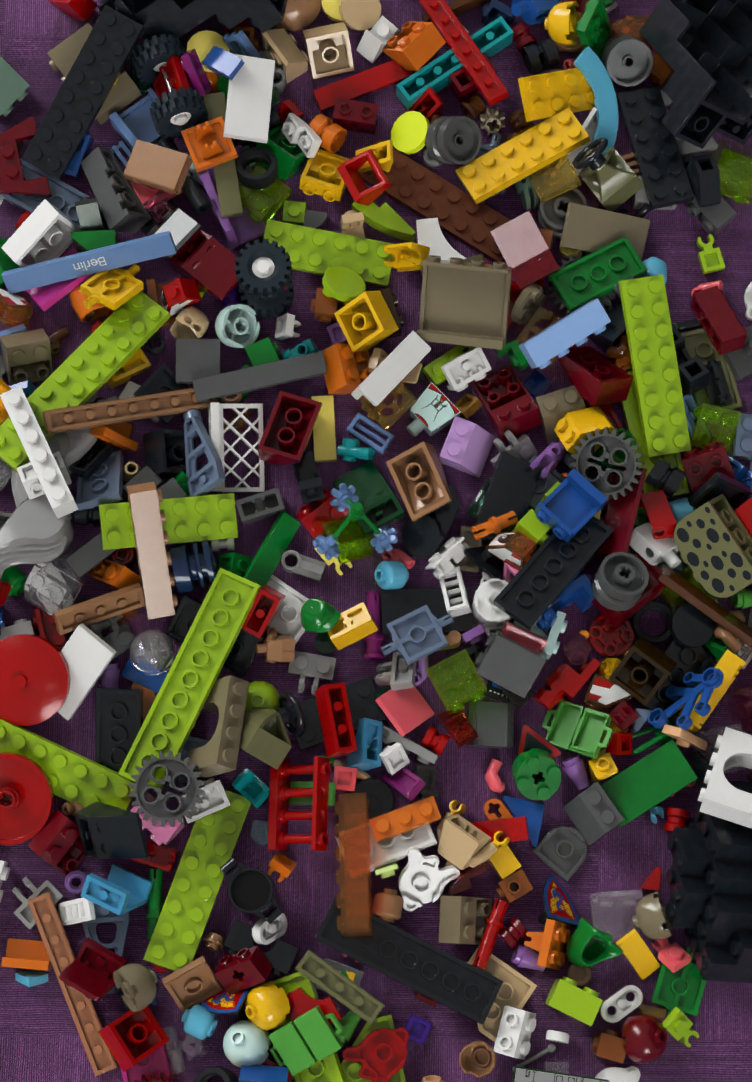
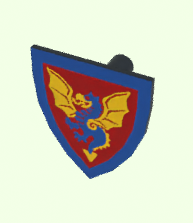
(557, 904)
(227, 1004)

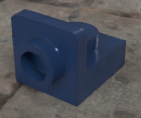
(496, 10)

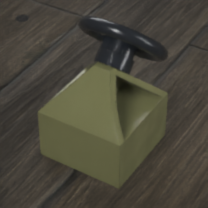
(607, 174)
(265, 731)

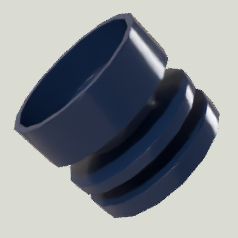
(193, 566)

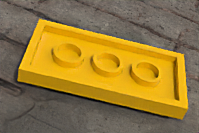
(553, 92)

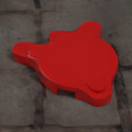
(380, 1053)

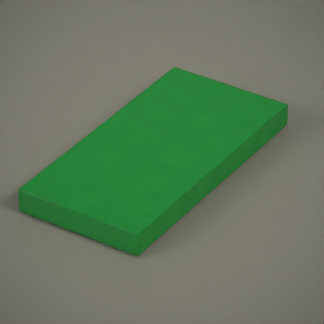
(597, 274)
(650, 781)

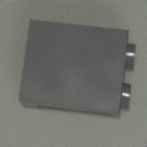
(509, 663)

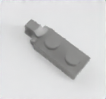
(424, 755)

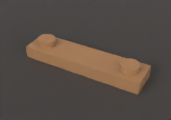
(99, 608)

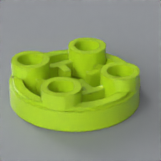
(342, 284)

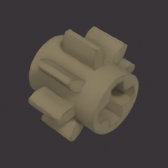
(492, 120)

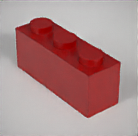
(335, 720)

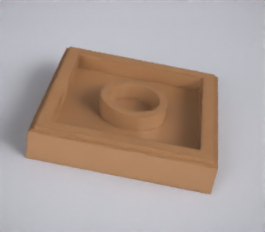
(192, 984)

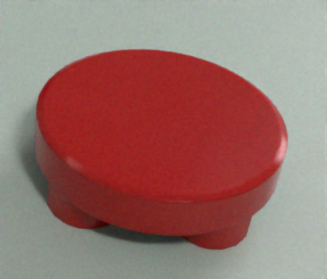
(607, 639)

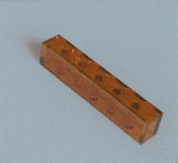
(354, 865)

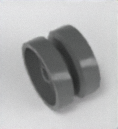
(635, 52)
(453, 140)
(553, 211)
(620, 581)

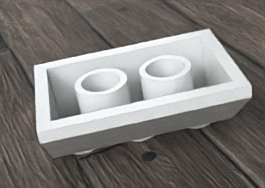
(41, 236)

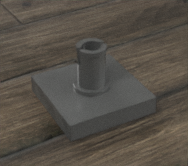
(741, 360)

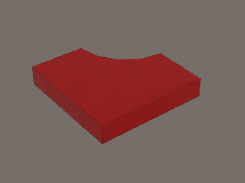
(302, 1002)

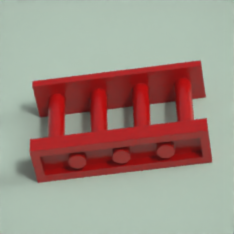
(279, 805)

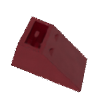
(206, 263)
(507, 402)

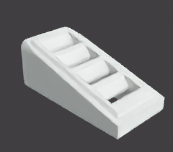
(460, 609)
(76, 911)

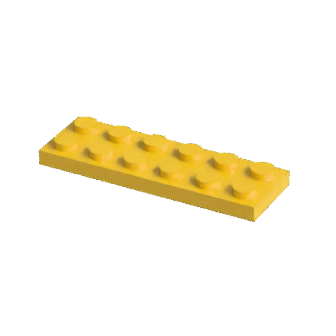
(522, 155)

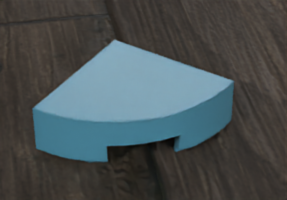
(31, 978)

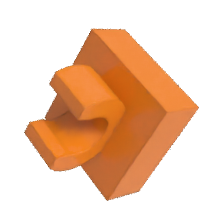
(282, 865)

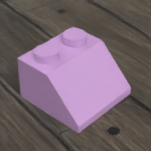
(466, 447)

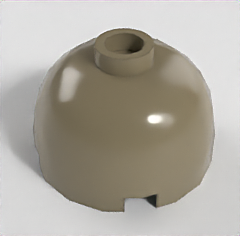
(651, 917)
(137, 985)

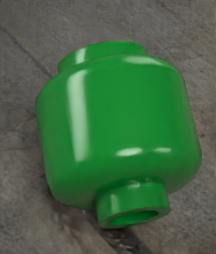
(15, 578)

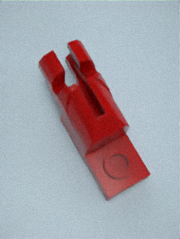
(565, 682)

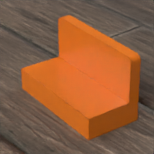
(116, 434)
(26, 955)

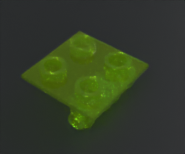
(714, 424)
(350, 542)

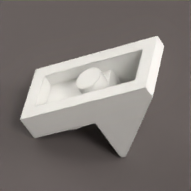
(376, 39)

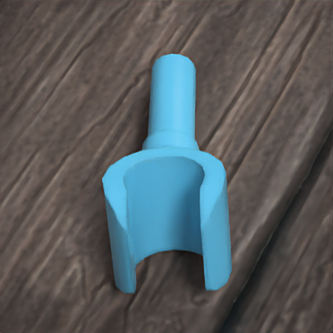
(656, 810)

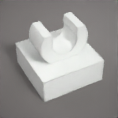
(285, 326)
(394, 757)

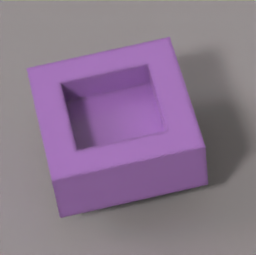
(336, 334)
(474, 635)

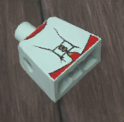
(432, 412)

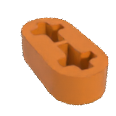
(503, 811)

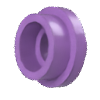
(68, 881)

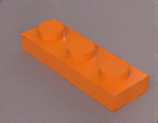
(405, 819)

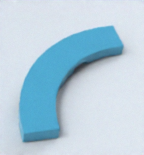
(604, 93)

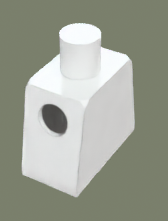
(654, 550)

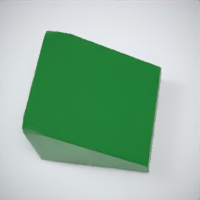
(717, 647)

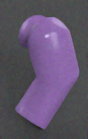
(421, 675)

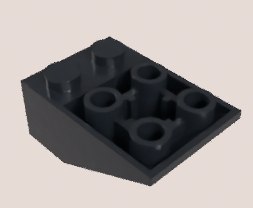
(111, 832)

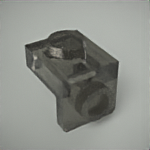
(429, 776)

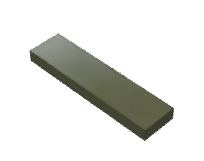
(340, 986)

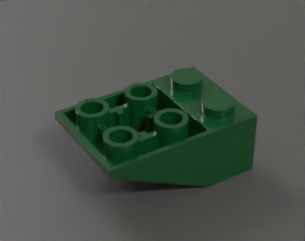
(374, 495)

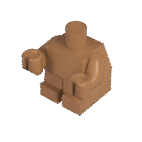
(277, 647)

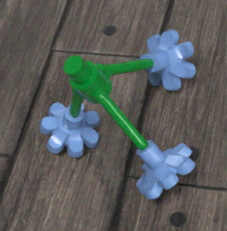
(344, 499)

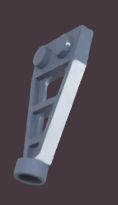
(210, 475)
(106, 916)

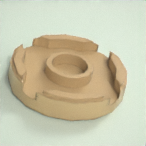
(360, 13)

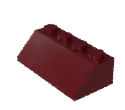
(621, 516)

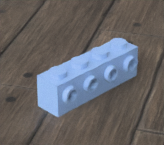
(564, 334)

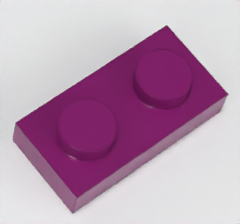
(197, 75)

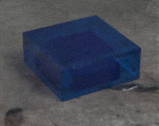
(537, 384)

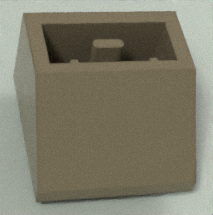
(27, 356)
(463, 919)

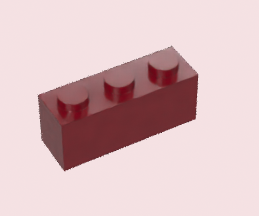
(718, 320)

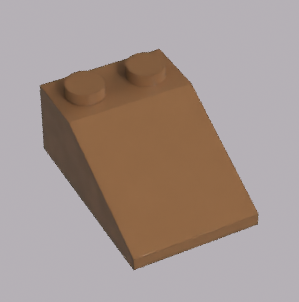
(420, 480)

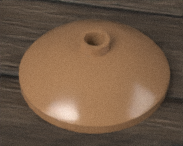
(299, 14)

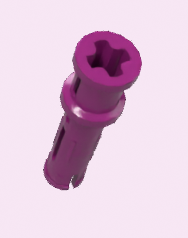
(373, 641)

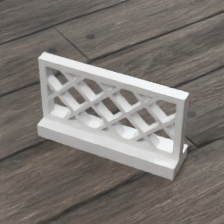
(216, 434)

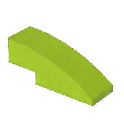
(385, 220)

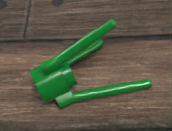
(660, 737)

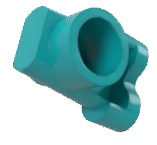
(303, 348)
(350, 450)

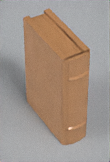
(157, 167)

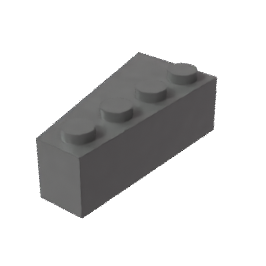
(113, 192)

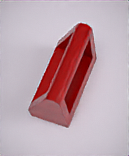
(354, 181)

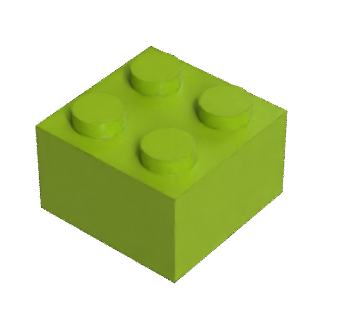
(573, 1001)

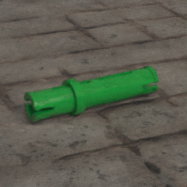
(154, 900)

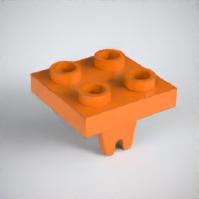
(207, 144)
(550, 944)

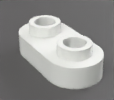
(265, 933)
(621, 1004)

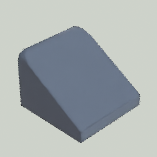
(640, 721)

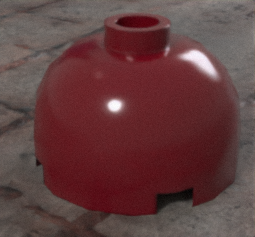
(644, 1038)

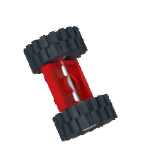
(176, 103)
(265, 278)

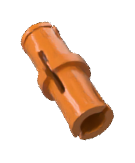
(494, 525)

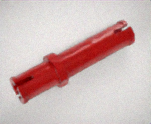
(494, 924)

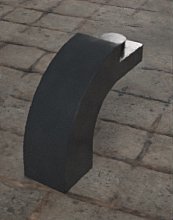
(308, 479)

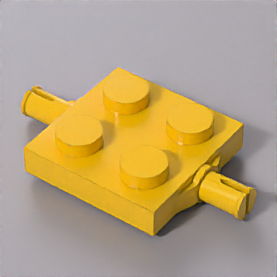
(112, 287)

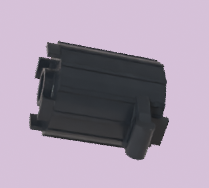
(251, 890)

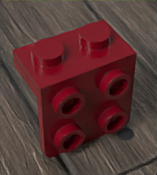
(704, 463)
(92, 970)

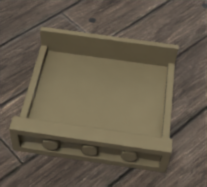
(464, 302)

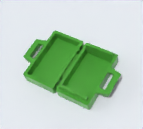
(578, 729)
(306, 1040)

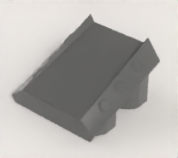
(492, 723)

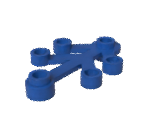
(709, 680)

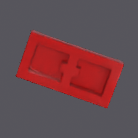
(659, 514)
(159, 856)

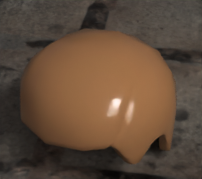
(477, 1058)

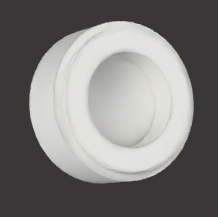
(557, 1036)

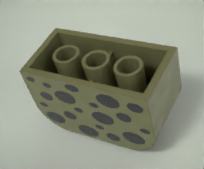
(716, 547)

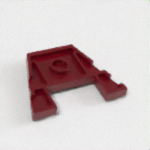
(11, 170)

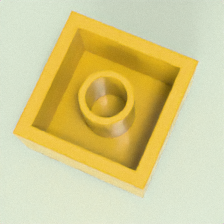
(366, 321)

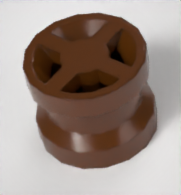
(473, 107)
(518, 120)

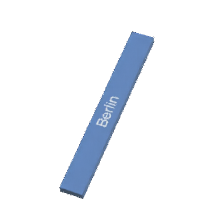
(89, 262)

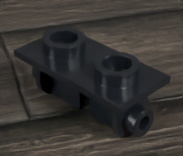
(717, 388)

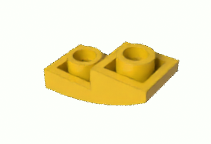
(638, 954)

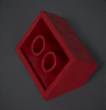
(288, 429)

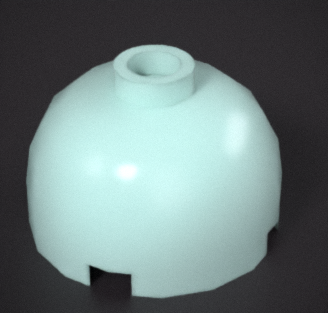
(237, 326)
(246, 1044)

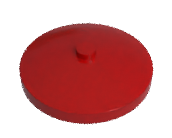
(31, 679)
(24, 798)

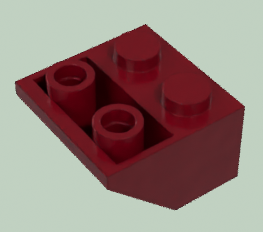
(59, 843)

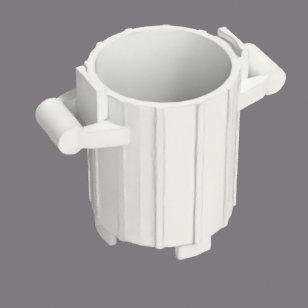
(483, 608)

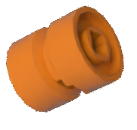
(331, 133)

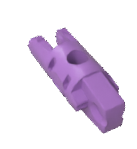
(549, 458)

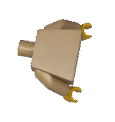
(463, 842)

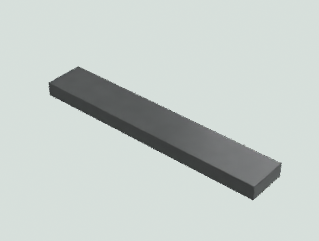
(259, 377)
(92, 553)

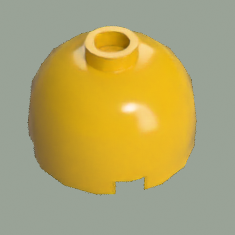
(562, 23)
(267, 1006)

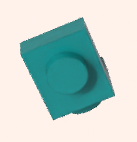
(251, 788)

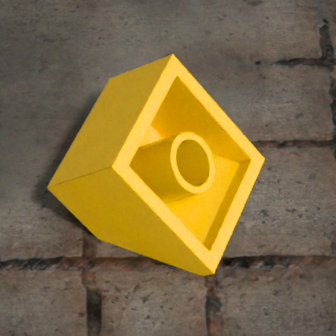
(578, 424)

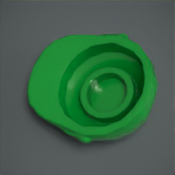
(318, 616)

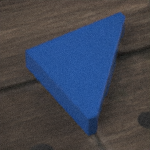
(532, 810)

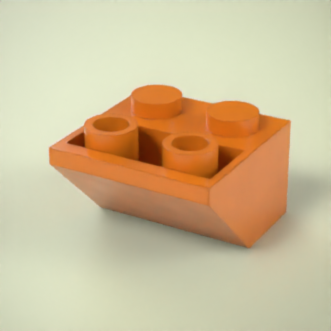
(414, 44)
(345, 368)

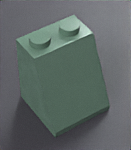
(12, 87)

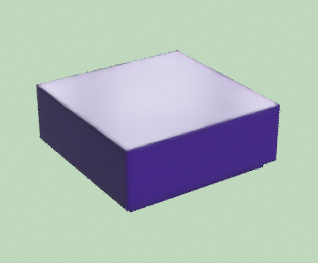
(418, 1029)

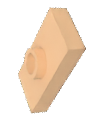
(684, 737)

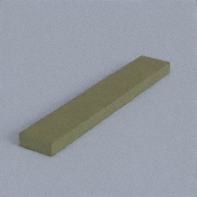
(225, 173)

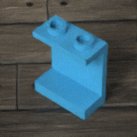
(118, 893)

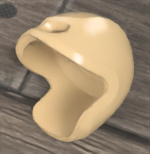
(190, 324)

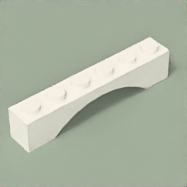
(39, 452)

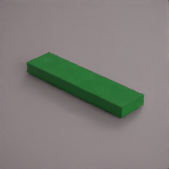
(272, 549)

